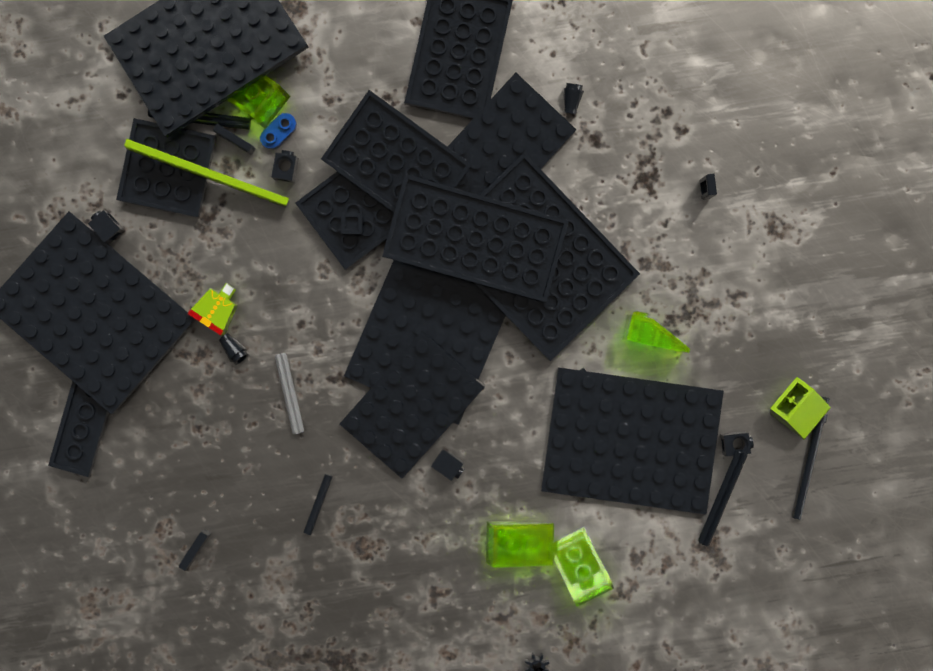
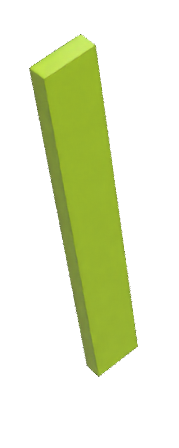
(206, 173)

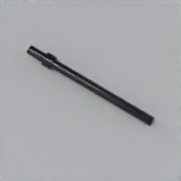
(809, 466)

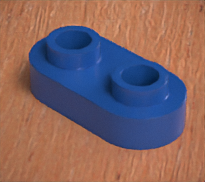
(280, 133)

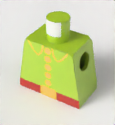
(215, 309)

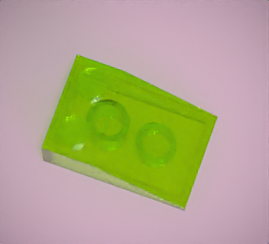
(260, 101)
(649, 332)
(519, 544)
(581, 567)

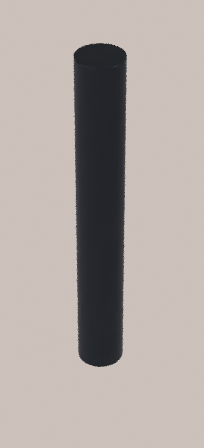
(318, 504)

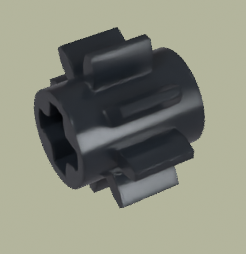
(534, 660)

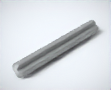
(289, 393)

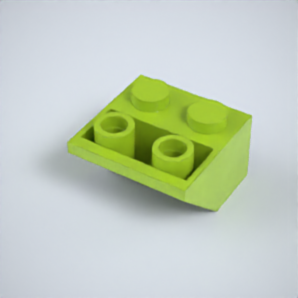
(800, 408)

